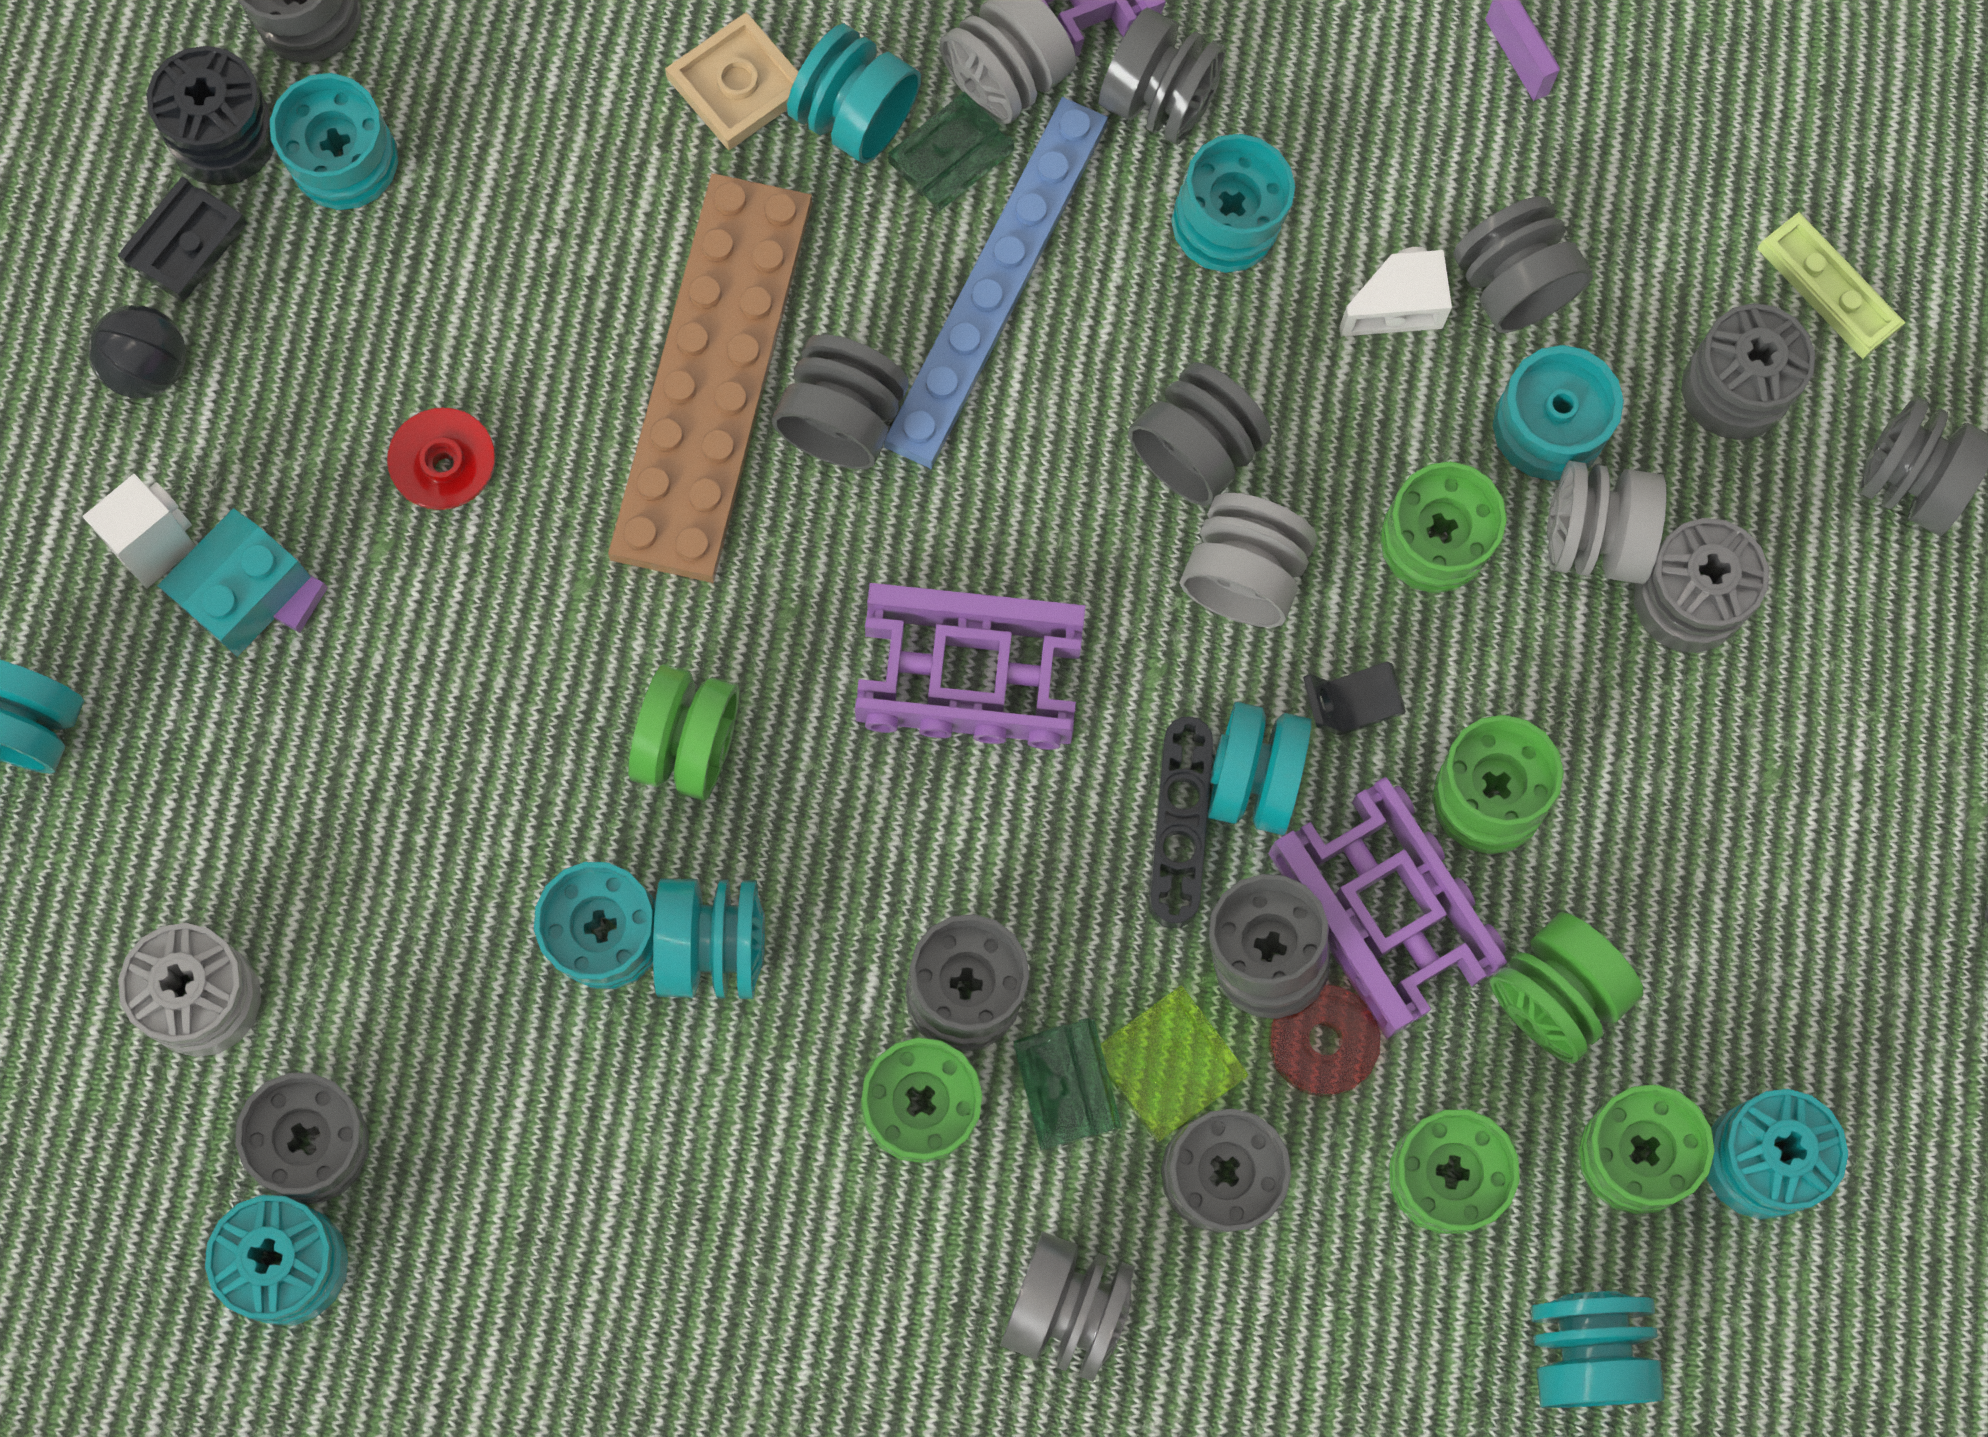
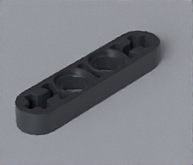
(1181, 821)

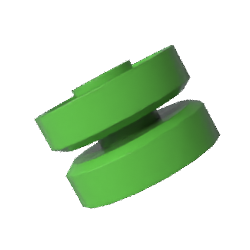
(683, 732)

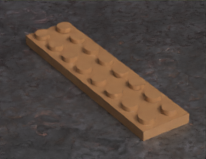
(711, 379)

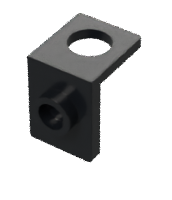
(1355, 699)

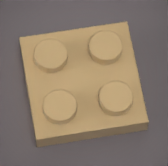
(735, 80)

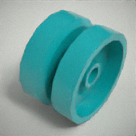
(1557, 411)
(27, 711)
(1268, 770)

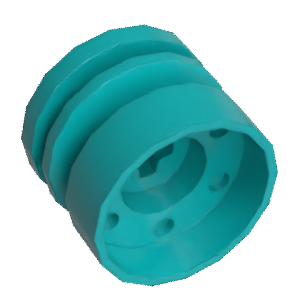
(853, 93)
(319, 119)
(1232, 202)
(574, 907)
(707, 938)
(1748, 1166)
(281, 1294)
(1597, 1351)

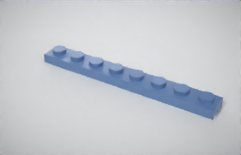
(995, 283)

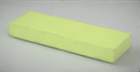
(1830, 285)

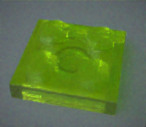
(1170, 1064)

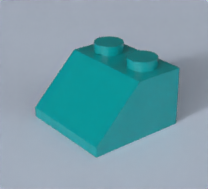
(235, 581)

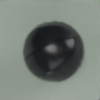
(136, 351)

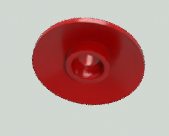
(434, 437)

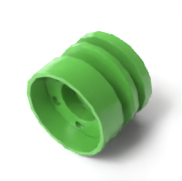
(1453, 501)
(1500, 756)
(1567, 987)
(916, 1067)
(1678, 1144)
(1478, 1151)

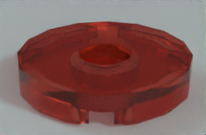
(1331, 1073)

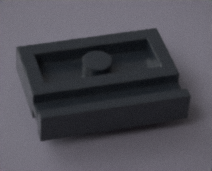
(182, 239)

